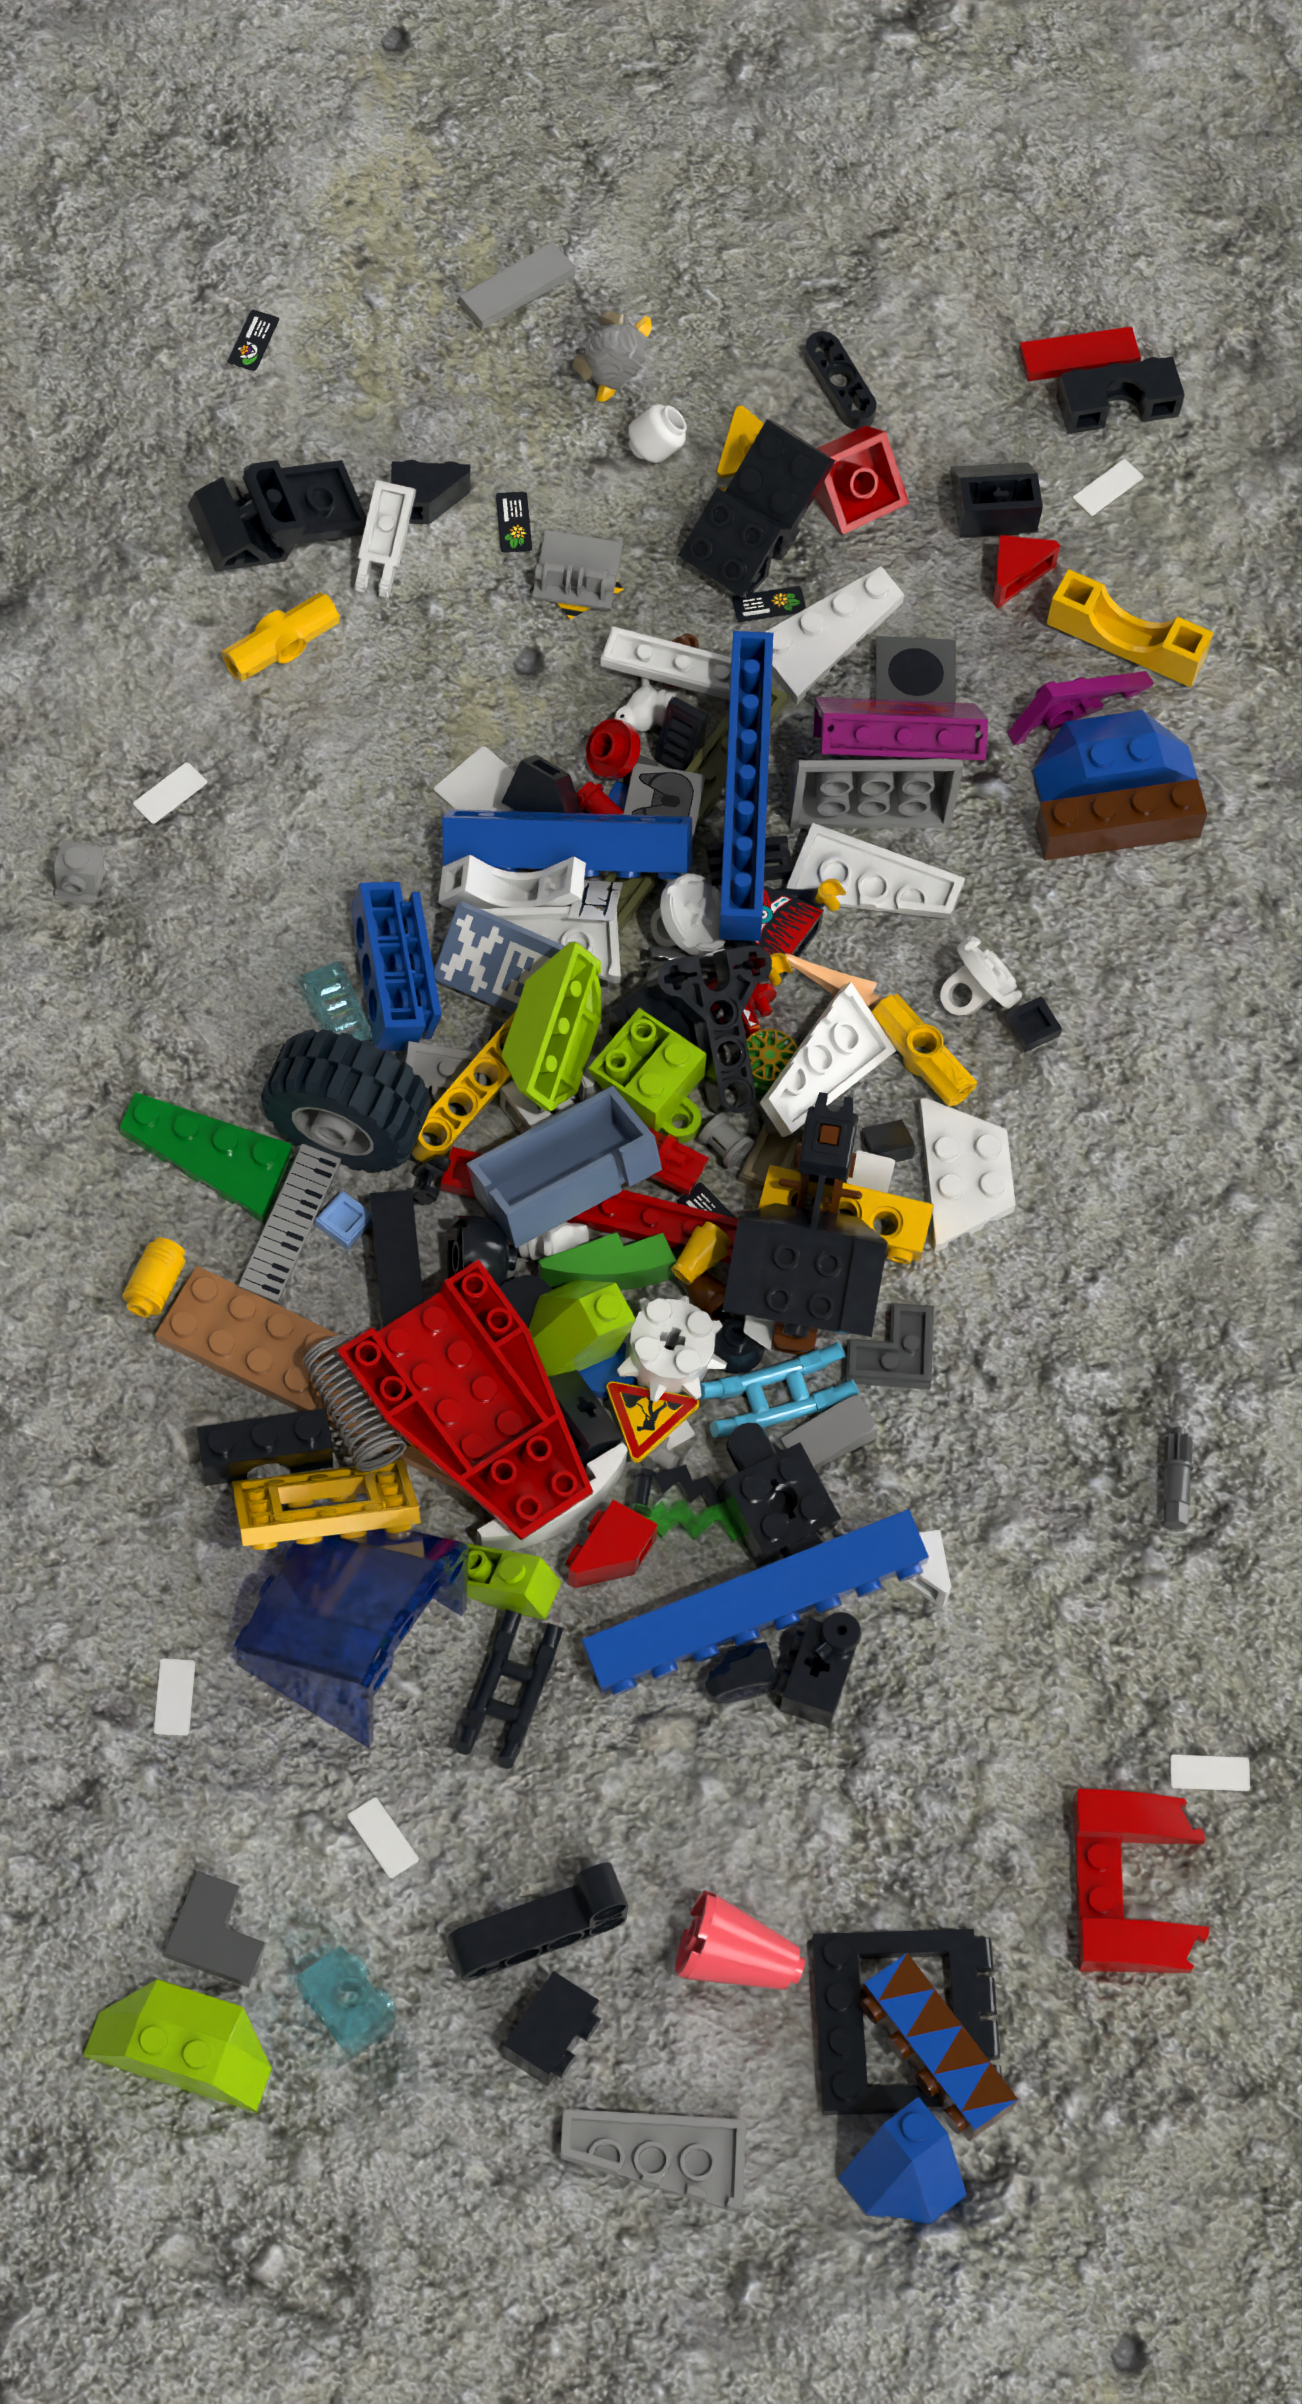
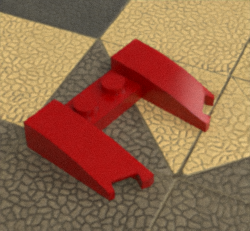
(1104, 1937)

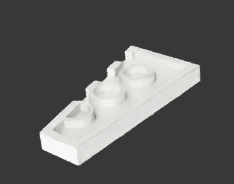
(874, 876)
(830, 1060)

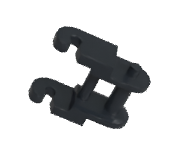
(429, 1171)

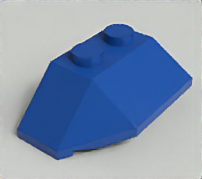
(1111, 756)

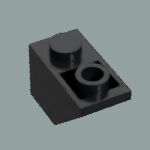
(436, 486)
(541, 788)

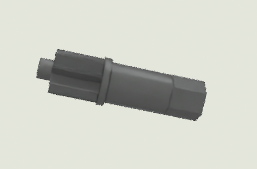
(1177, 1478)

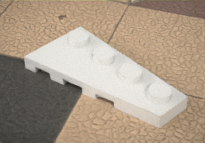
(830, 629)

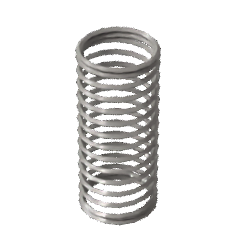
(375, 1443)

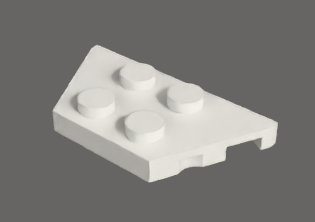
(964, 1171)

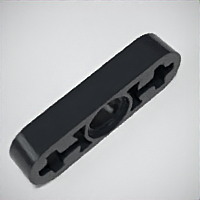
(840, 364)

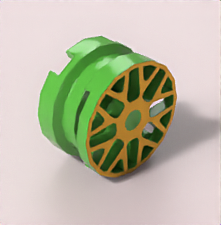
(768, 1057)

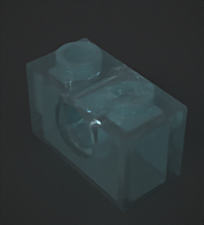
(351, 2027)

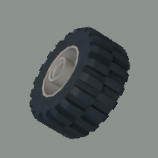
(346, 1099)

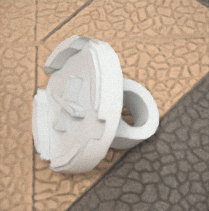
(688, 916)
(985, 977)

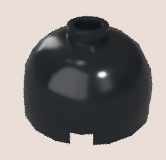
(480, 1240)

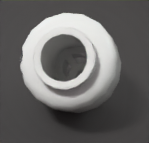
(657, 433)

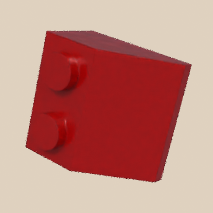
(862, 480)

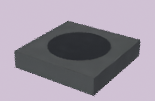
(915, 669)

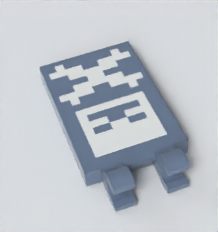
(491, 956)

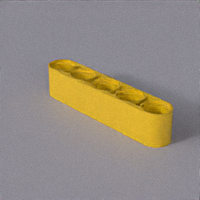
(467, 1093)

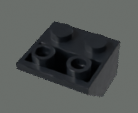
(996, 499)

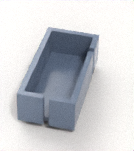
(564, 1166)

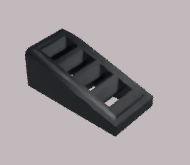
(680, 735)

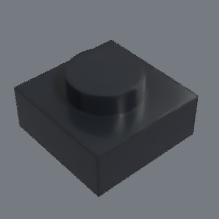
(1033, 1024)

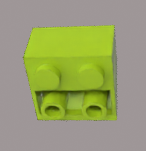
(649, 1068)

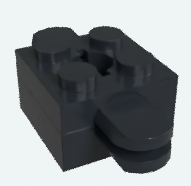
(775, 1496)

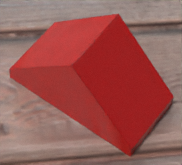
(1020, 564)

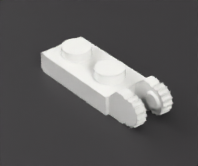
(384, 534)

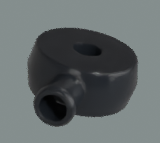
(832, 1640)

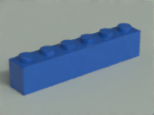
(546, 838)

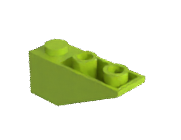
(511, 1581)

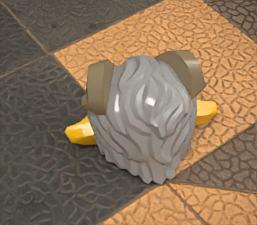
(613, 353)

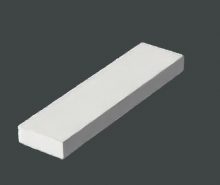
(667, 662)

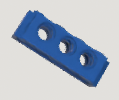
(395, 965)

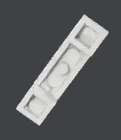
(602, 1475)

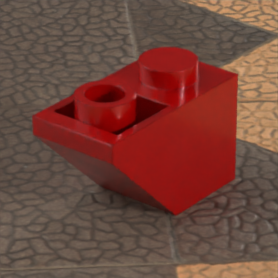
(614, 1548)

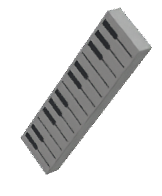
(290, 1223)

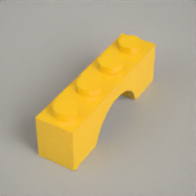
(1090, 614)

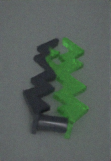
(681, 1512)

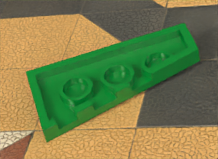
(226, 1157)

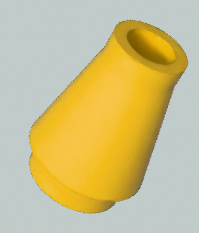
(702, 1251)

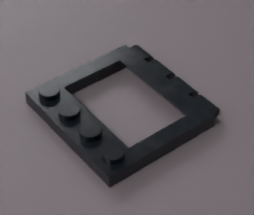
(841, 2016)

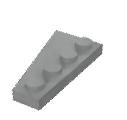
(667, 2152)

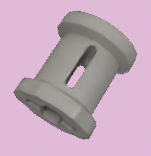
(726, 1140)

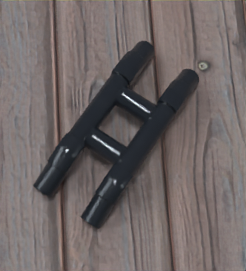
(498, 1666)

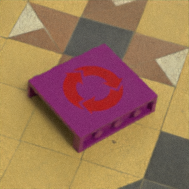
(900, 728)

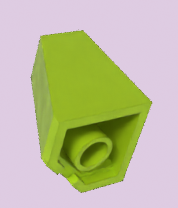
(579, 1325)

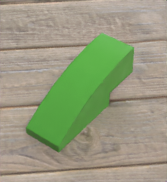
(609, 1261)

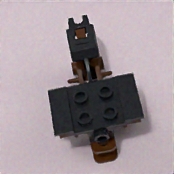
(808, 1262)

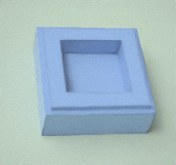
(344, 1220)

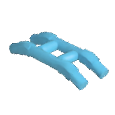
(792, 1373)

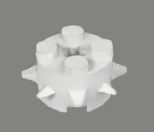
(674, 1325)

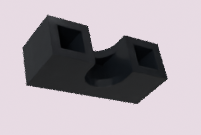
(1148, 384)
(290, 1439)

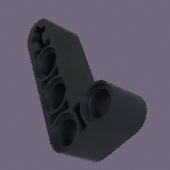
(542, 1925)

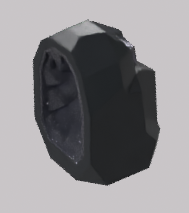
(742, 1675)

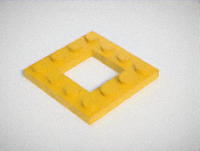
(264, 1524)

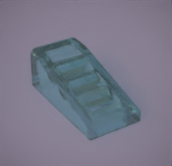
(328, 984)

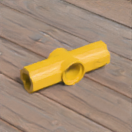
(280, 636)
(939, 1066)

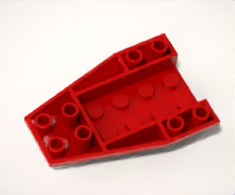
(474, 1400)

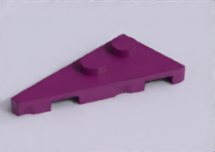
(1074, 700)

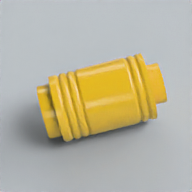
(154, 1277)

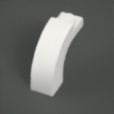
(491, 887)

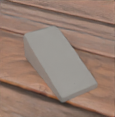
(834, 1432)

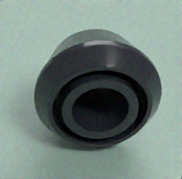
(737, 1348)

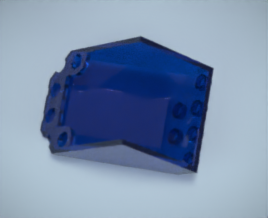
(340, 1607)

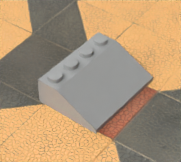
(873, 793)

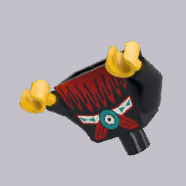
(791, 923)

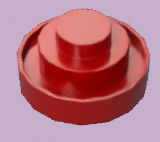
(613, 749)

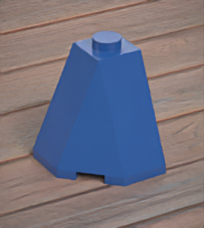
(906, 2169)

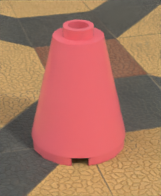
(735, 1948)

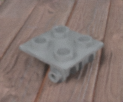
(577, 570)

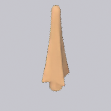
(834, 980)

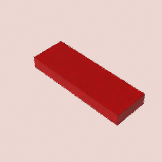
(1085, 351)

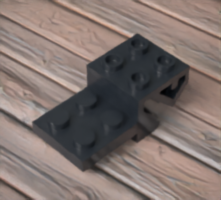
(757, 511)
(277, 513)

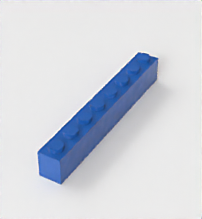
(746, 786)
(756, 1601)

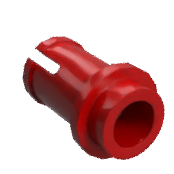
(596, 801)

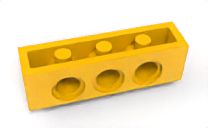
(907, 1214)

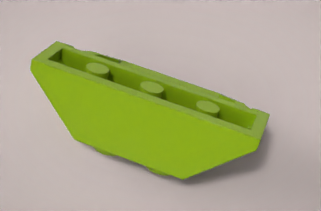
(555, 1027)
(184, 2043)

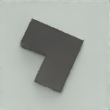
(902, 1360)
(201, 1934)

